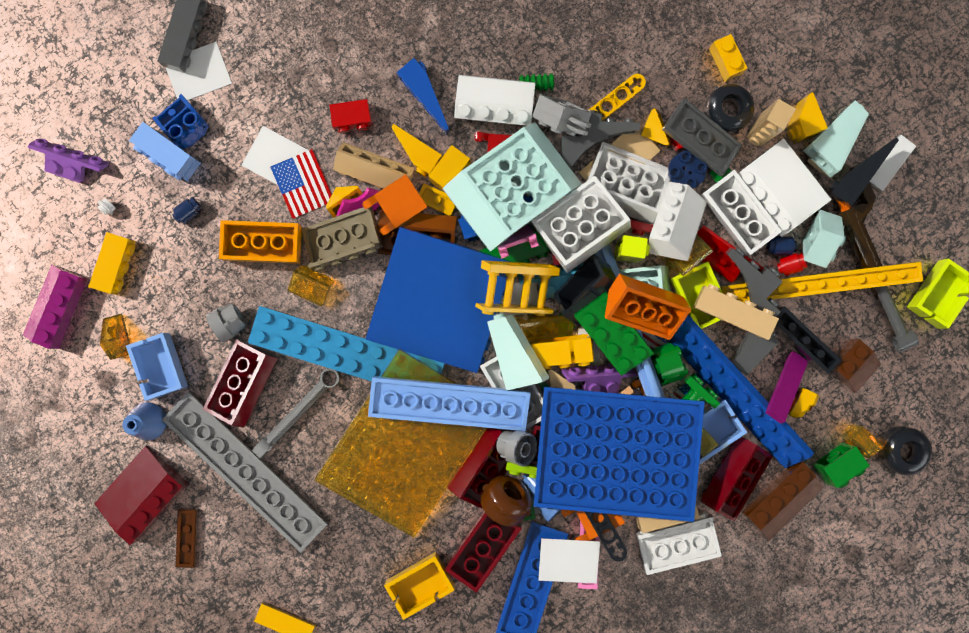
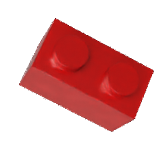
(350, 115)

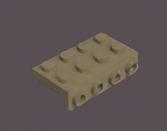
(342, 238)

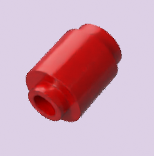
(792, 264)

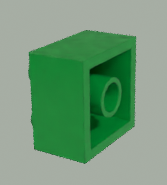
(840, 465)

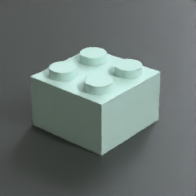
(823, 239)

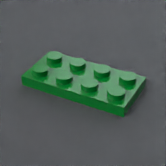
(618, 342)

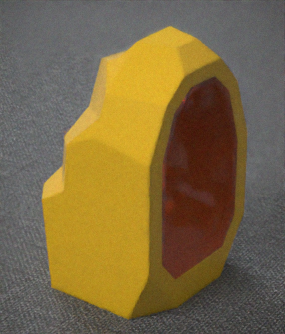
(803, 402)

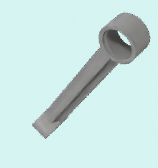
(290, 419)

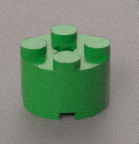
(668, 364)

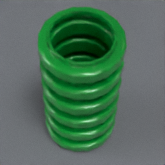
(541, 82)

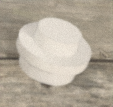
(106, 207)

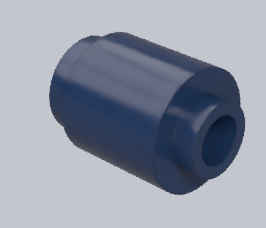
(186, 210)
(782, 245)

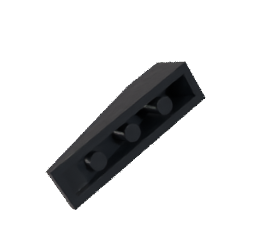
(852, 184)

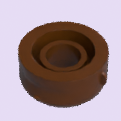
(506, 500)

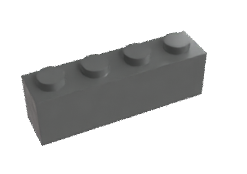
(182, 34)

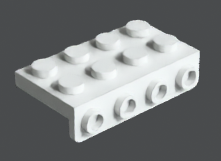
(679, 545)

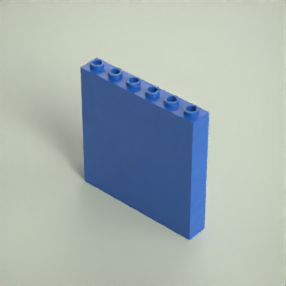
(432, 299)

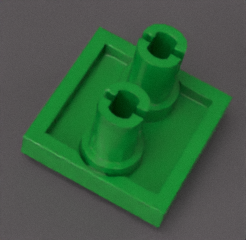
(698, 392)

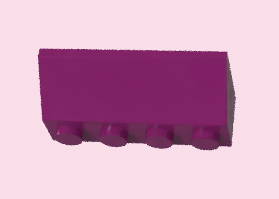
(54, 307)

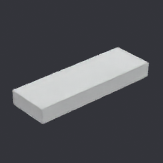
(892, 163)

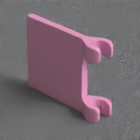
(522, 235)

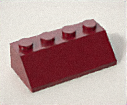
(239, 384)
(479, 468)
(736, 478)

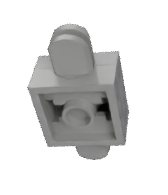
(561, 115)

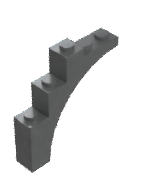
(575, 146)
(760, 287)

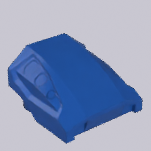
(182, 119)

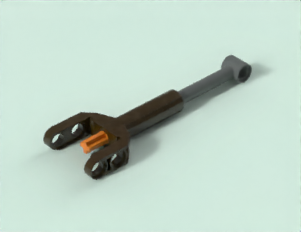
(853, 221)

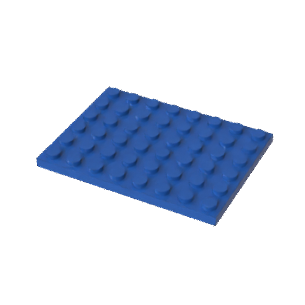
(619, 454)

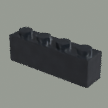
(805, 342)

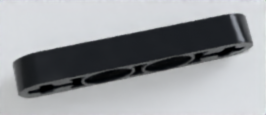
(607, 524)

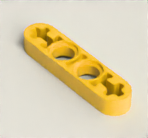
(615, 101)

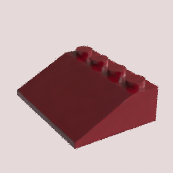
(140, 495)

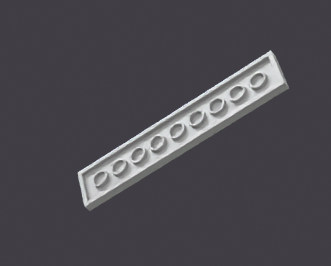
(245, 472)

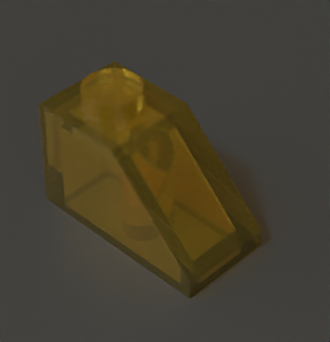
(114, 337)
(862, 439)

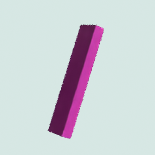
(786, 387)

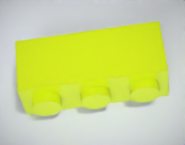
(631, 249)

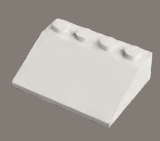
(632, 185)
(784, 186)
(581, 224)

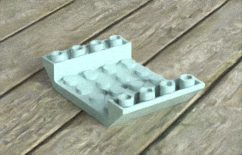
(491, 201)

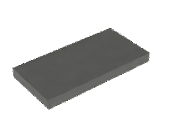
(702, 137)

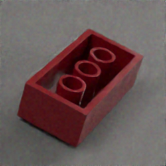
(481, 551)

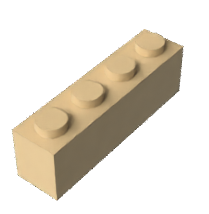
(770, 123)
(369, 166)
(735, 312)

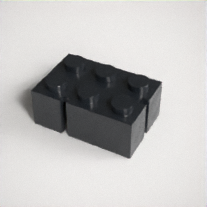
(584, 286)

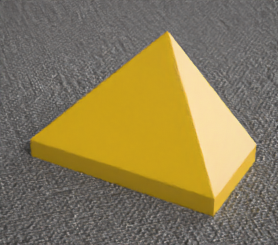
(653, 128)
(339, 194)

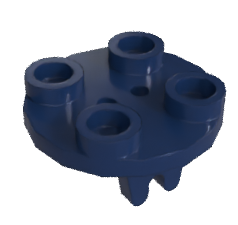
(692, 164)

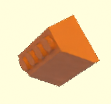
(645, 307)

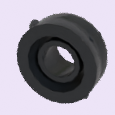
(736, 95)
(891, 453)

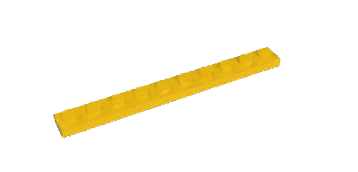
(837, 281)

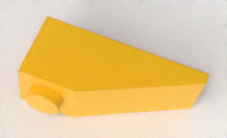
(420, 154)

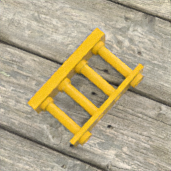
(511, 270)

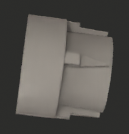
(226, 322)
(517, 447)

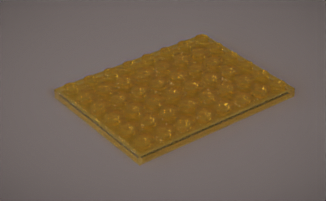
(397, 464)

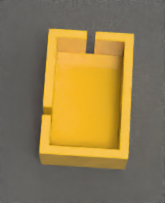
(565, 351)
(419, 585)

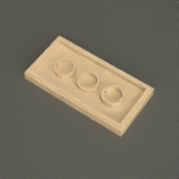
(632, 143)

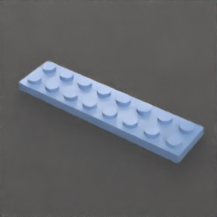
(448, 403)

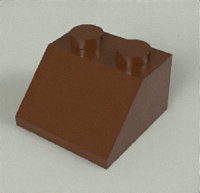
(856, 365)

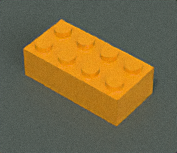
(260, 242)

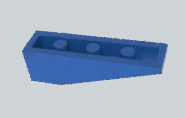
(416, 80)

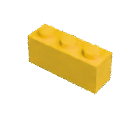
(112, 264)

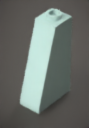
(834, 144)
(514, 353)

